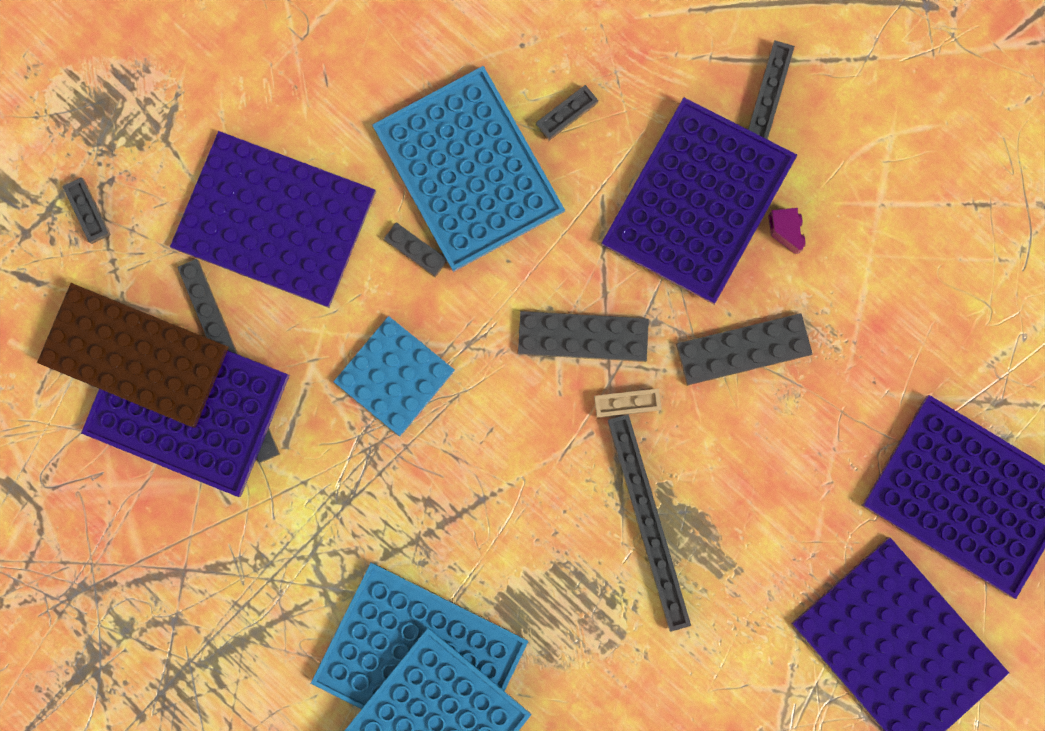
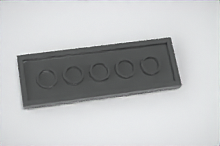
(583, 336)
(744, 349)

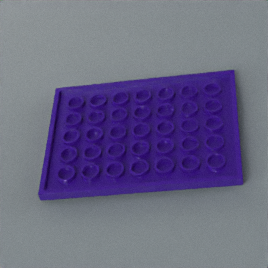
(699, 200)
(273, 219)
(225, 438)
(965, 496)
(899, 645)

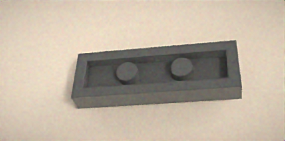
(567, 112)
(86, 210)
(415, 249)

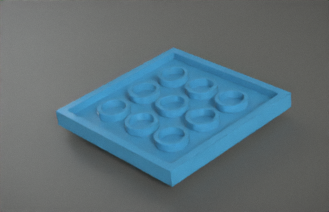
(394, 376)

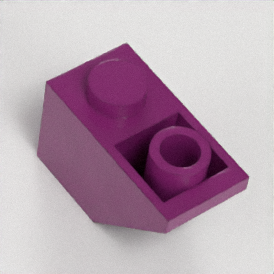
(786, 228)

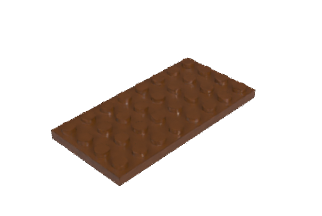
(133, 355)

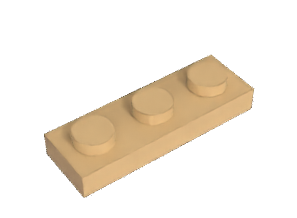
(627, 403)

